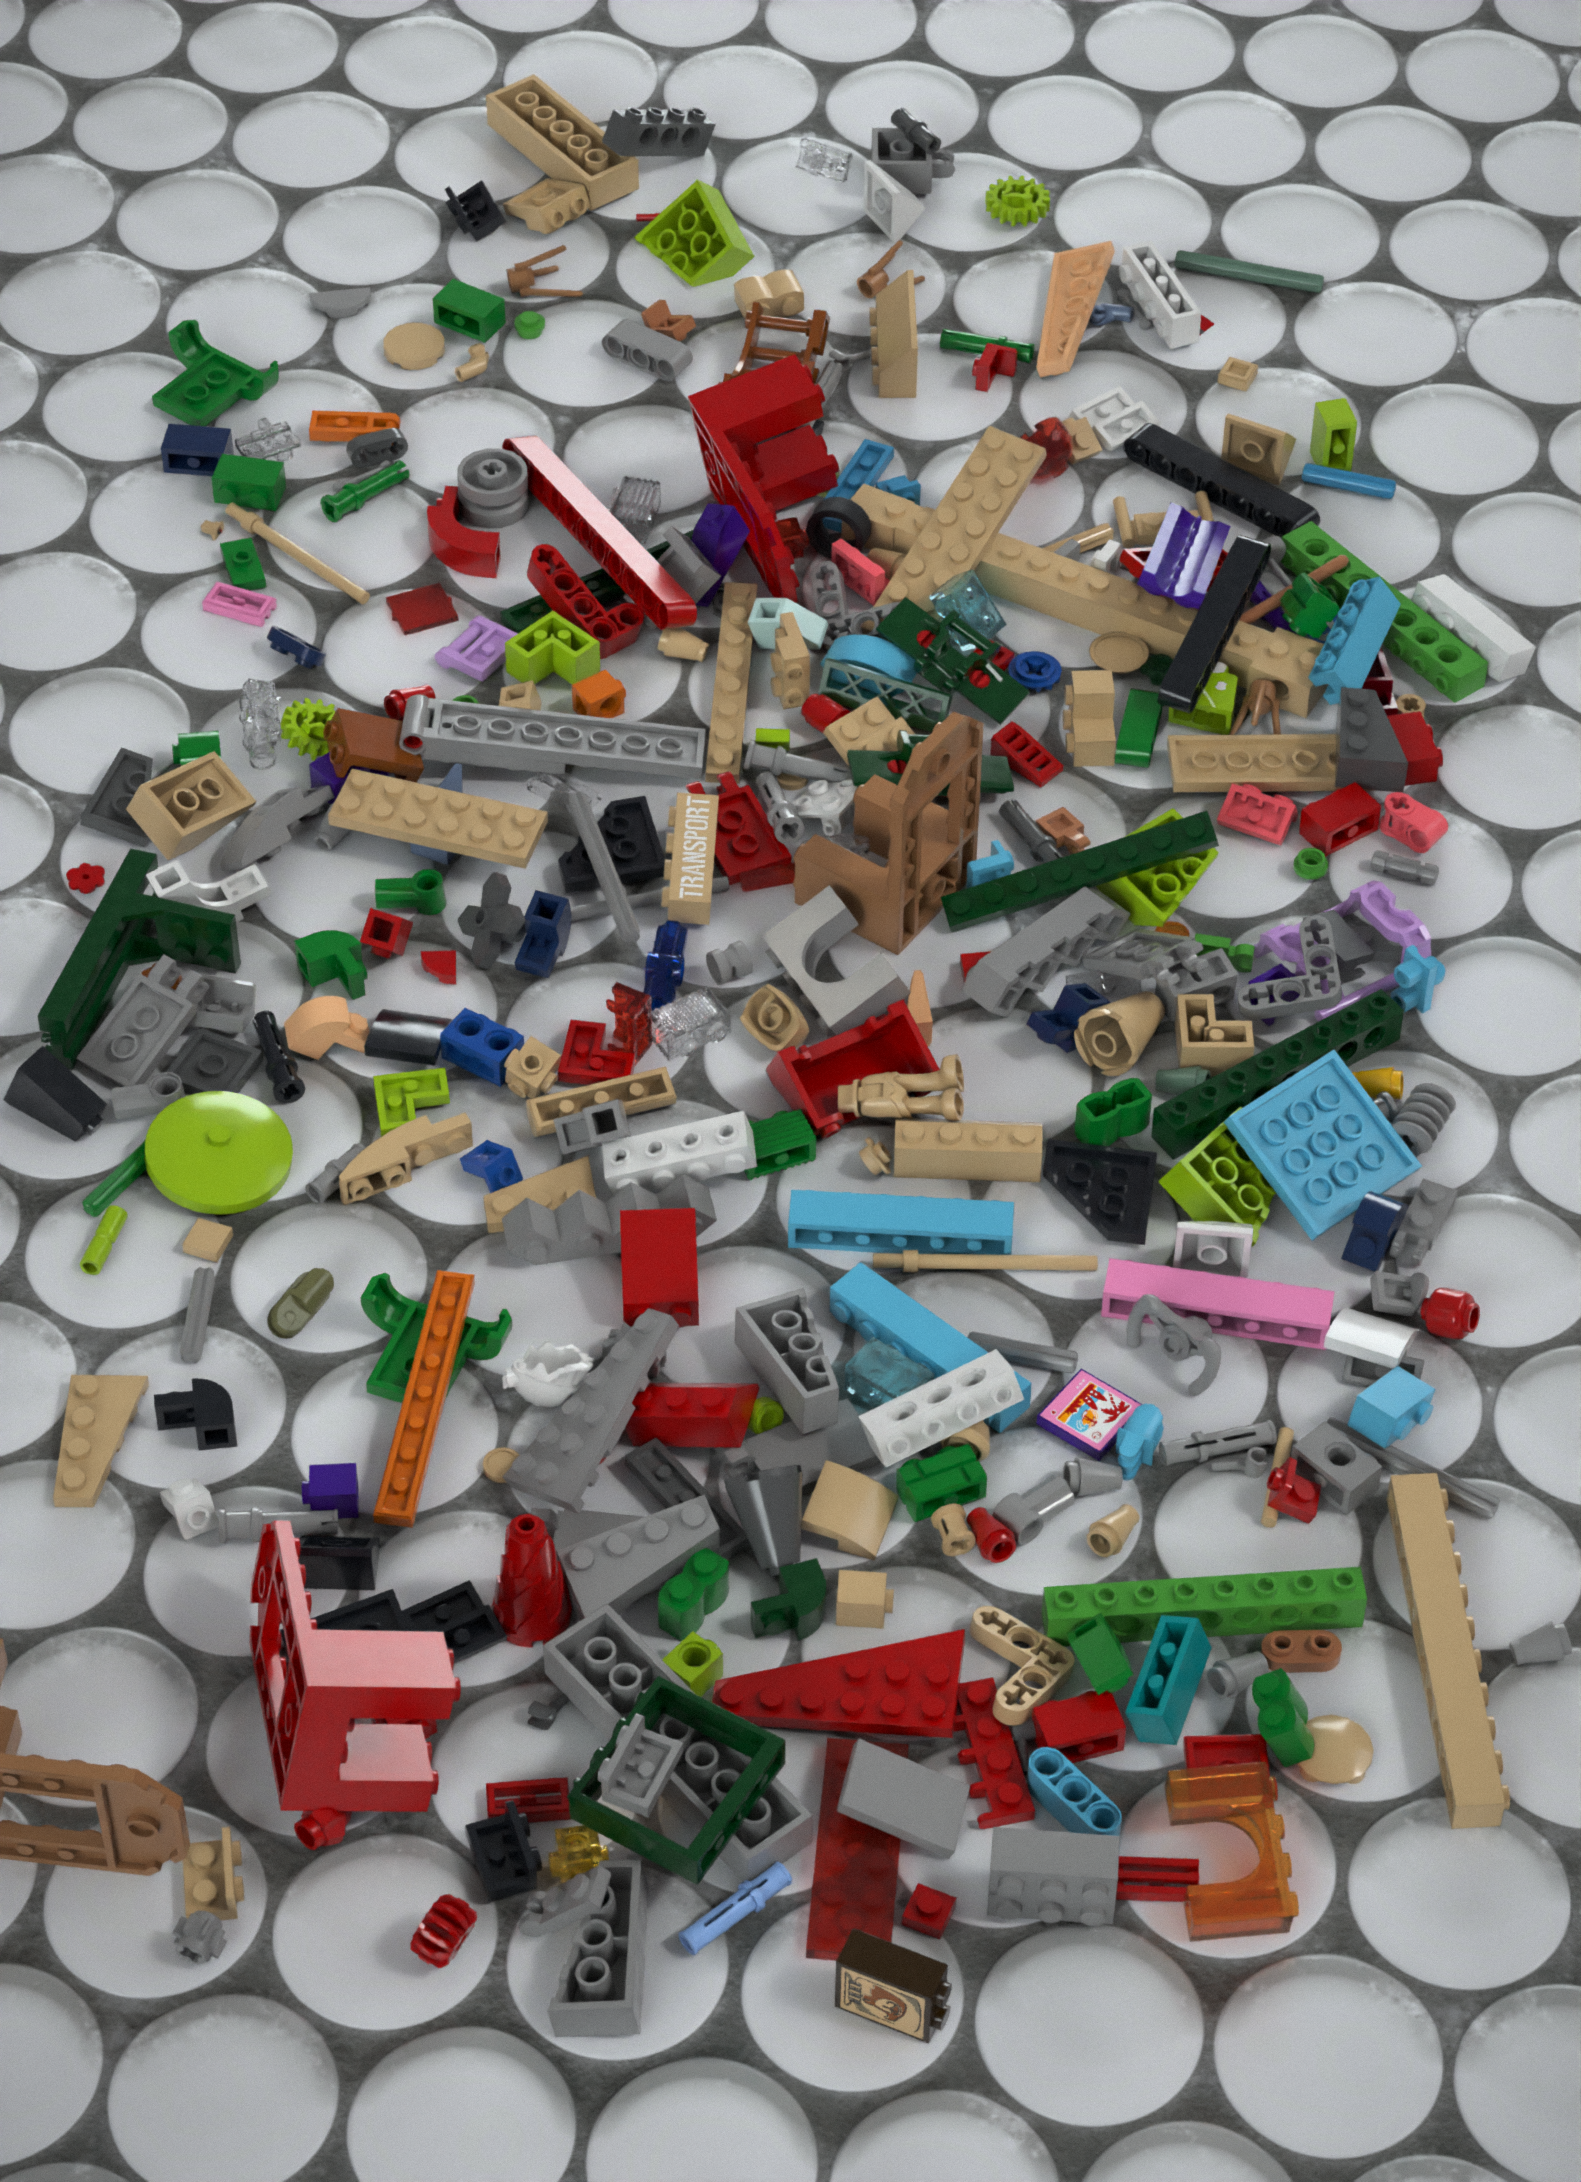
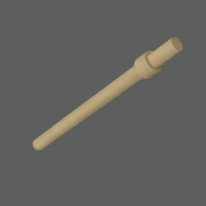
(255, 525)
(912, 1261)

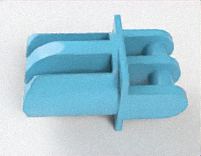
(1139, 1439)

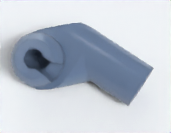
(1107, 313)

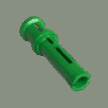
(354, 495)

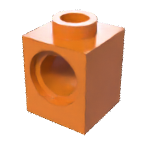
(599, 696)

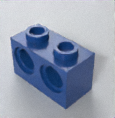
(479, 1045)

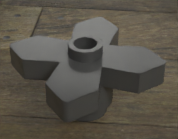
(493, 921)

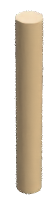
(1281, 1454)

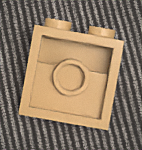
(549, 205)
(790, 664)
(866, 729)

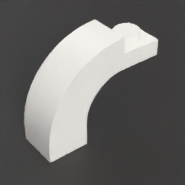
(226, 895)

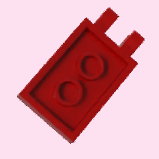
(742, 831)

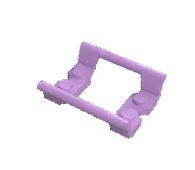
(1378, 907)

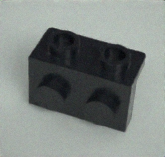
(476, 210)
(504, 1854)

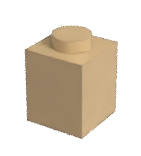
(863, 1599)

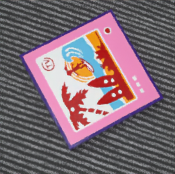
(1087, 1414)

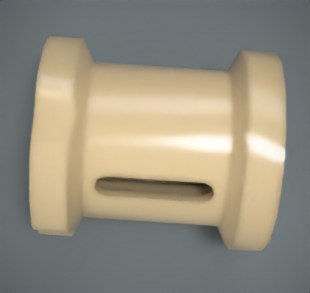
(953, 1530)

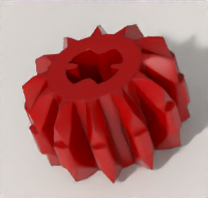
(443, 1931)

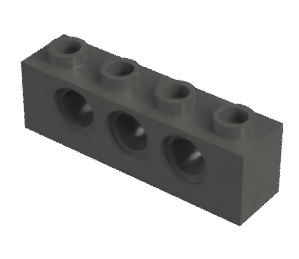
(658, 132)

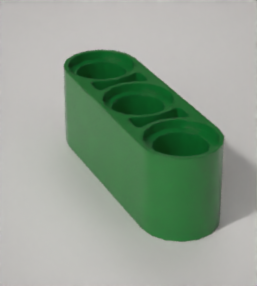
(1138, 729)

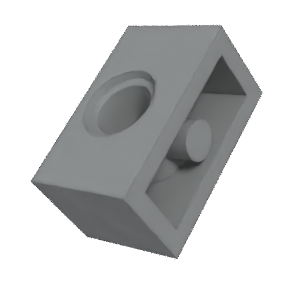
(1337, 1465)

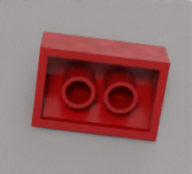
(692, 1414)

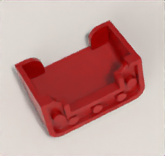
(812, 1074)

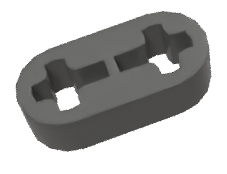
(377, 447)

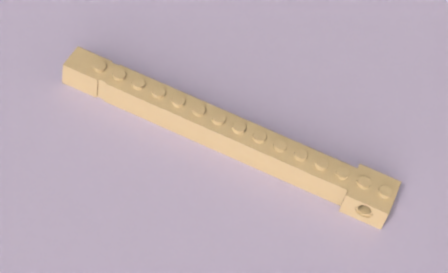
(1104, 601)

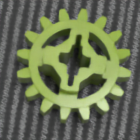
(1017, 200)
(305, 726)

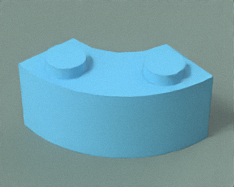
(874, 655)

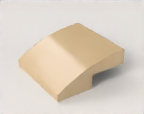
(850, 1510)

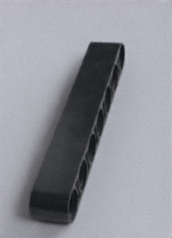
(1222, 481)
(1214, 624)

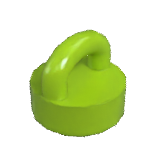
(765, 1415)

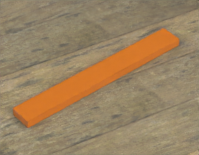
(424, 1399)

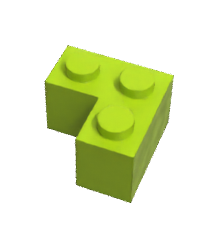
(550, 647)

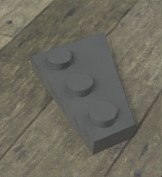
(108, 805)

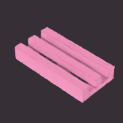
(239, 605)

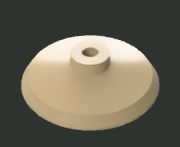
(1119, 652)

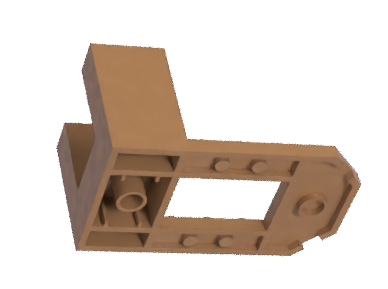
(919, 839)
(137, 1815)

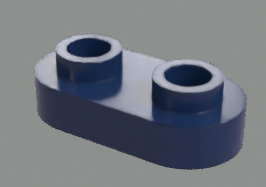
(286, 642)

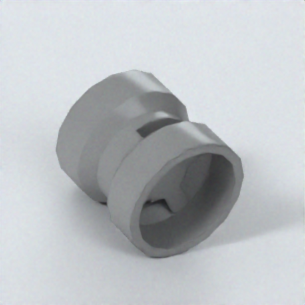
(729, 962)

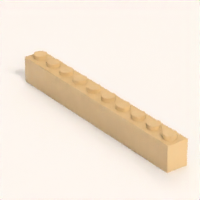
(1446, 1653)

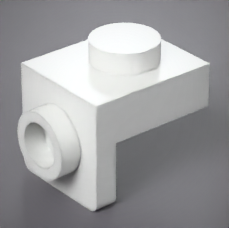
(1108, 560)
(190, 1506)

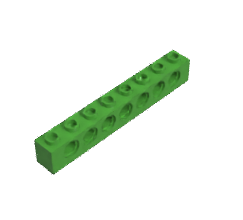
(1413, 633)
(1221, 1603)

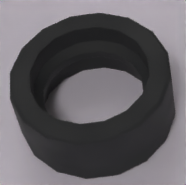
(841, 509)

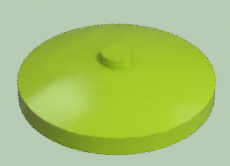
(218, 1152)

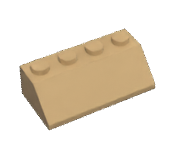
(895, 339)
(968, 1150)

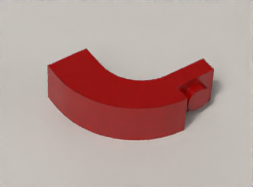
(460, 547)

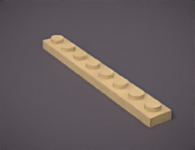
(731, 682)

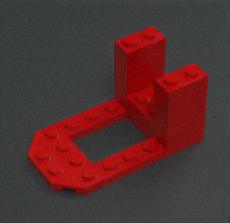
(770, 474)
(331, 1680)

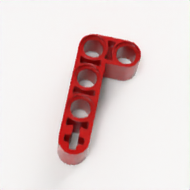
(551, 573)

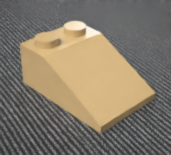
(189, 804)

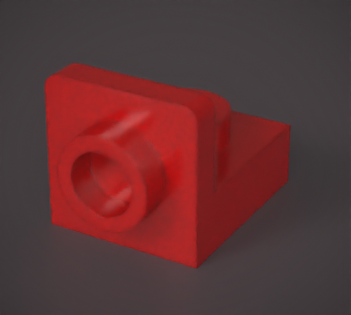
(1292, 1492)

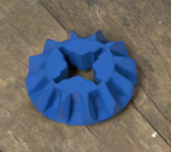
(1035, 662)

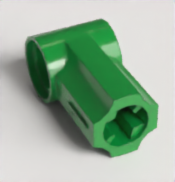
(421, 891)

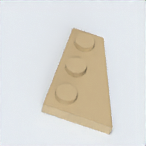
(547, 1189)

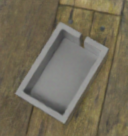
(1053, 1876)

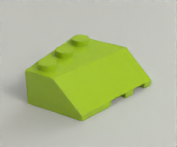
(698, 237)
(1158, 891)
(1220, 1183)

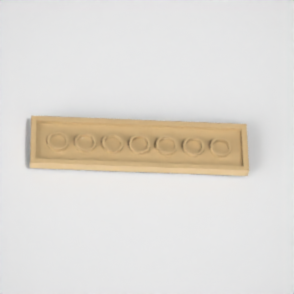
(965, 519)

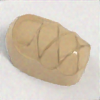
(774, 1019)

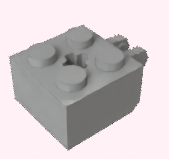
(908, 161)

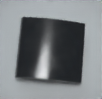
(406, 1037)
(461, 1617)

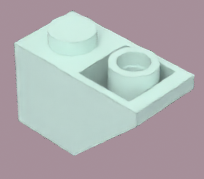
(766, 618)

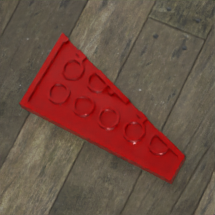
(874, 1690)

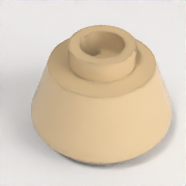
(976, 1436)

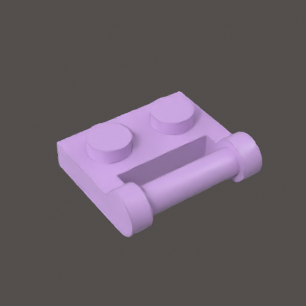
(483, 655)

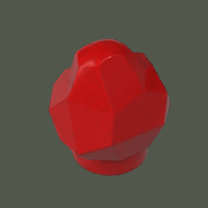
(322, 1827)

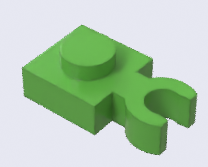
(1239, 956)

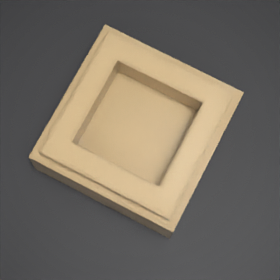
(1237, 374)
(207, 1239)

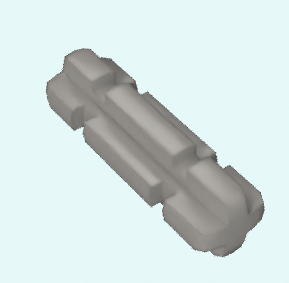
(1404, 867)

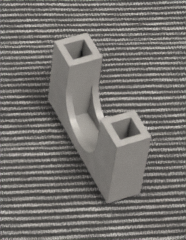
(800, 943)

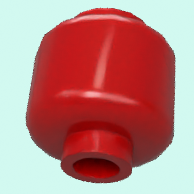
(1450, 1313)

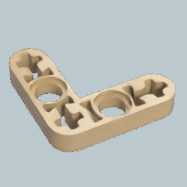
(1049, 1668)

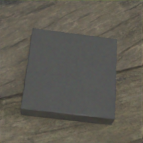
(215, 1063)

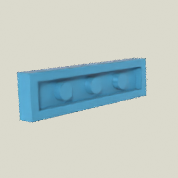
(863, 468)

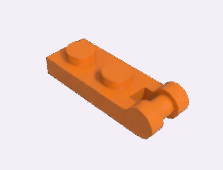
(346, 425)

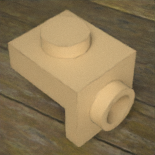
(1084, 440)

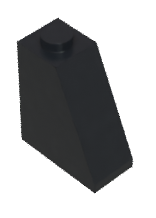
(55, 1096)

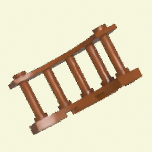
(815, 328)

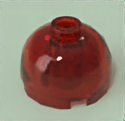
(1058, 443)

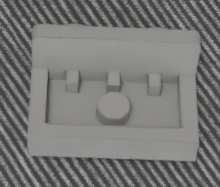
(225, 1005)
(638, 1767)

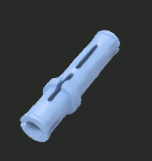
(749, 1897)

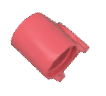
(1413, 825)

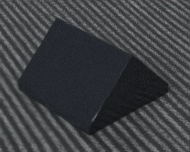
(340, 1562)

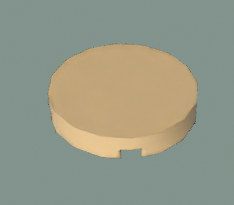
(414, 346)

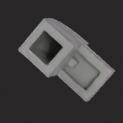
(592, 1127)

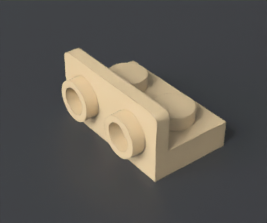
(211, 1877)

